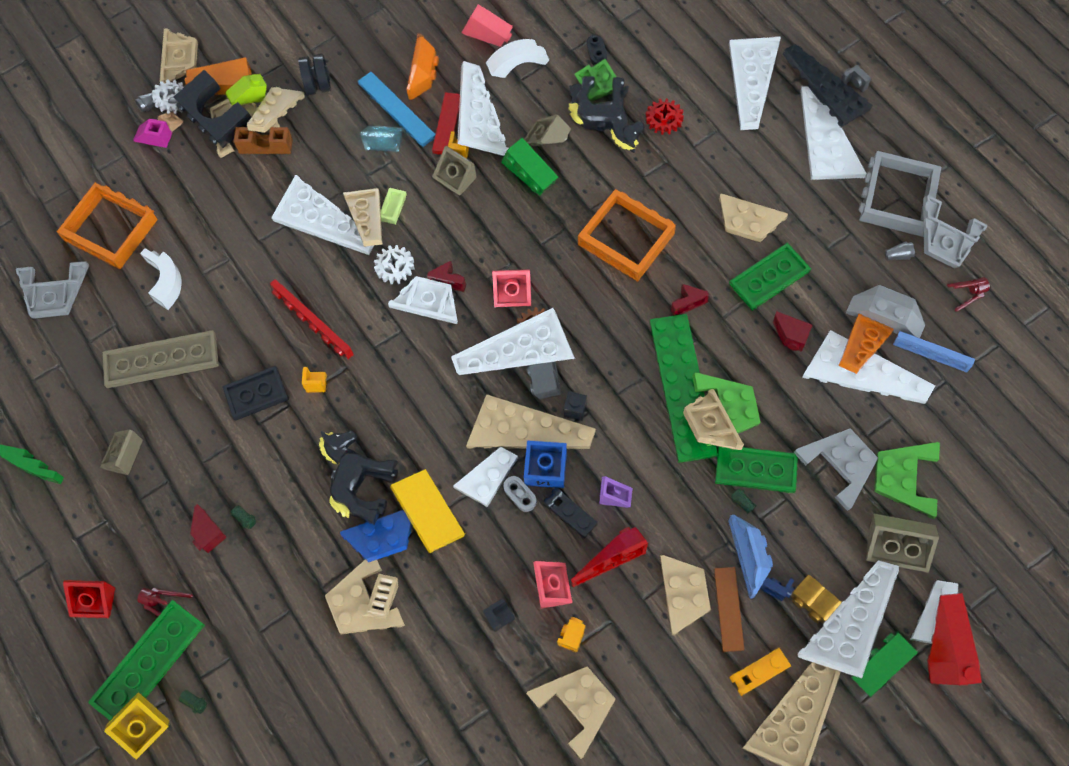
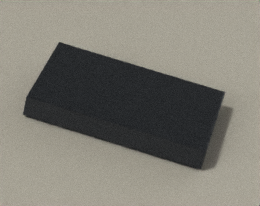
(255, 393)

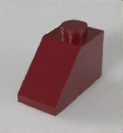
(791, 331)
(205, 531)

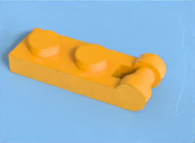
(761, 671)

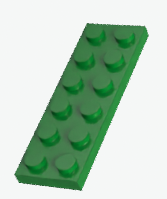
(148, 660)

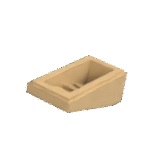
(385, 584)

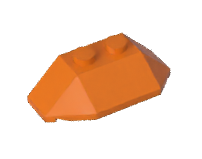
(422, 68)

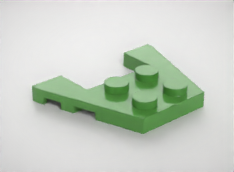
(735, 397)
(898, 476)

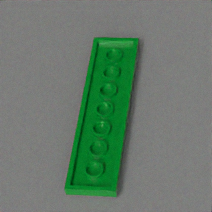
(676, 366)

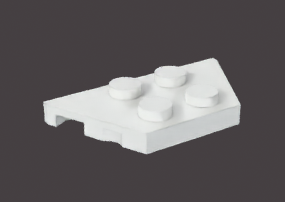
(427, 299)

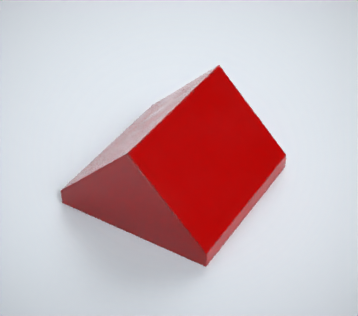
(89, 598)

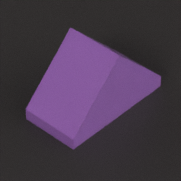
(615, 493)

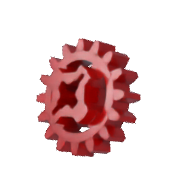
(672, 120)

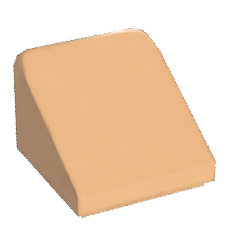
(172, 120)

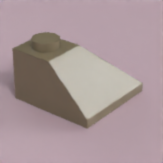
(548, 131)

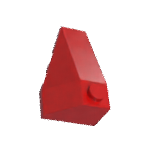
(620, 550)
(953, 649)

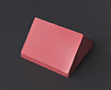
(511, 288)
(552, 583)

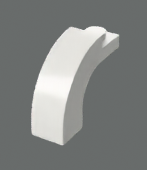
(514, 54)
(169, 283)

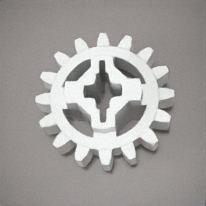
(167, 92)
(403, 264)

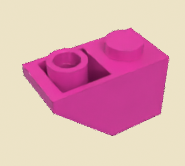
(153, 133)

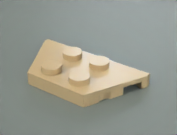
(178, 55)
(749, 219)
(711, 422)
(684, 592)

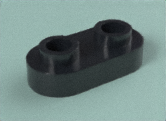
(596, 47)

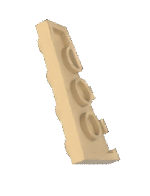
(273, 106)
(366, 213)

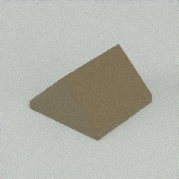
(454, 171)
(122, 452)

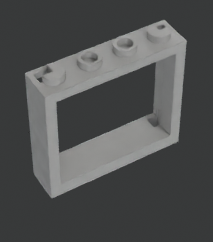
(903, 164)

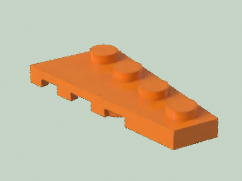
(863, 342)

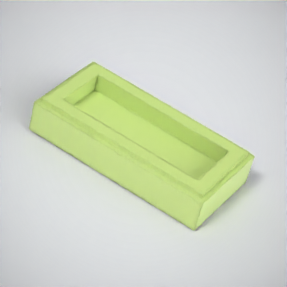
(392, 205)

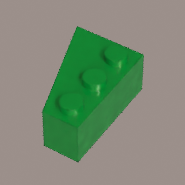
(529, 167)
(885, 662)

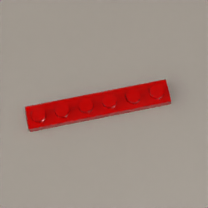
(315, 323)

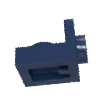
(774, 588)

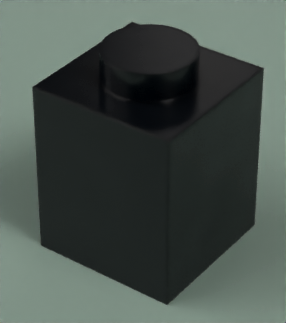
(575, 406)

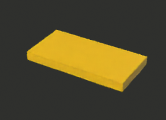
(427, 511)

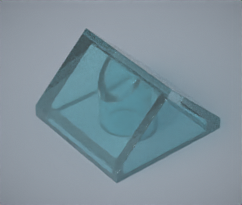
(382, 138)

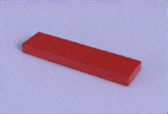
(447, 121)

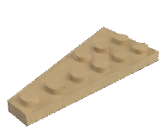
(512, 425)
(795, 723)

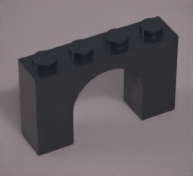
(192, 100)

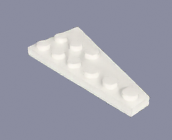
(477, 115)

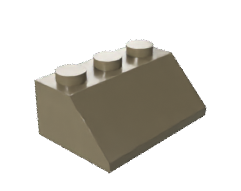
(901, 542)

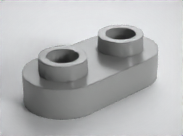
(520, 494)

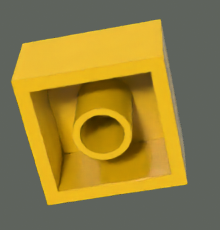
(137, 725)

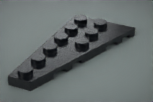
(829, 89)

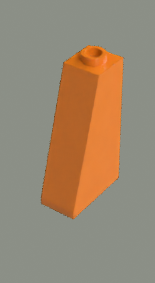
(224, 73)

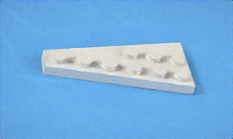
(752, 70)
(827, 144)
(314, 214)
(525, 344)
(876, 375)
(852, 628)

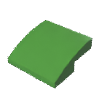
(603, 79)

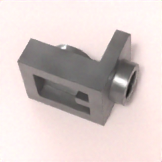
(857, 77)

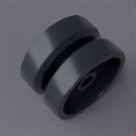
(314, 74)

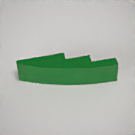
(24, 460)

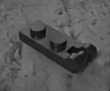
(570, 513)

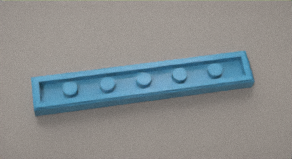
(397, 109)

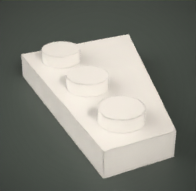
(487, 477)
(927, 622)

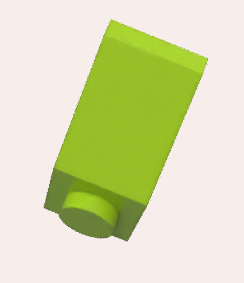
(247, 90)

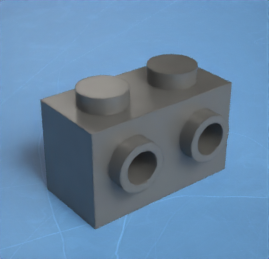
(544, 380)

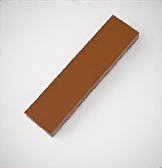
(728, 609)

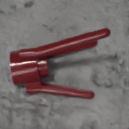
(976, 286)
(150, 598)

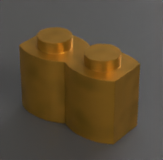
(815, 599)

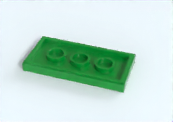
(769, 276)
(757, 469)

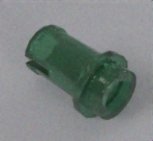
(743, 501)
(243, 517)
(192, 701)

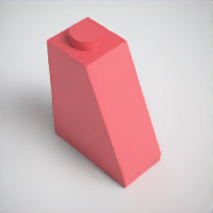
(487, 27)

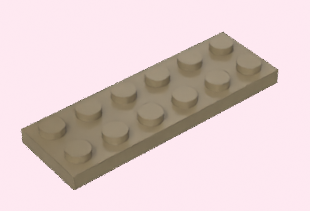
(160, 359)

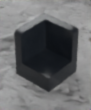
(499, 614)

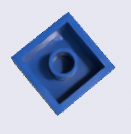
(545, 464)

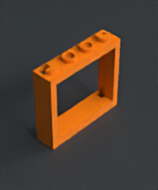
(84, 209)
(611, 256)

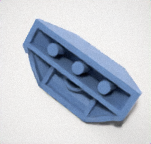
(751, 553)

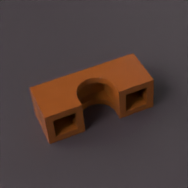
(253, 143)

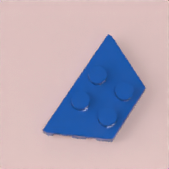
(382, 539)

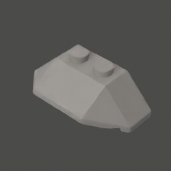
(889, 309)

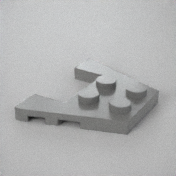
(945, 241)
(51, 297)
(849, 458)

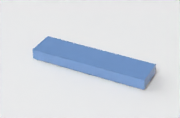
(933, 351)

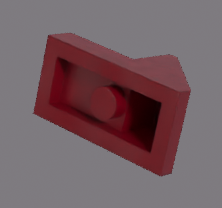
(444, 274)
(692, 299)

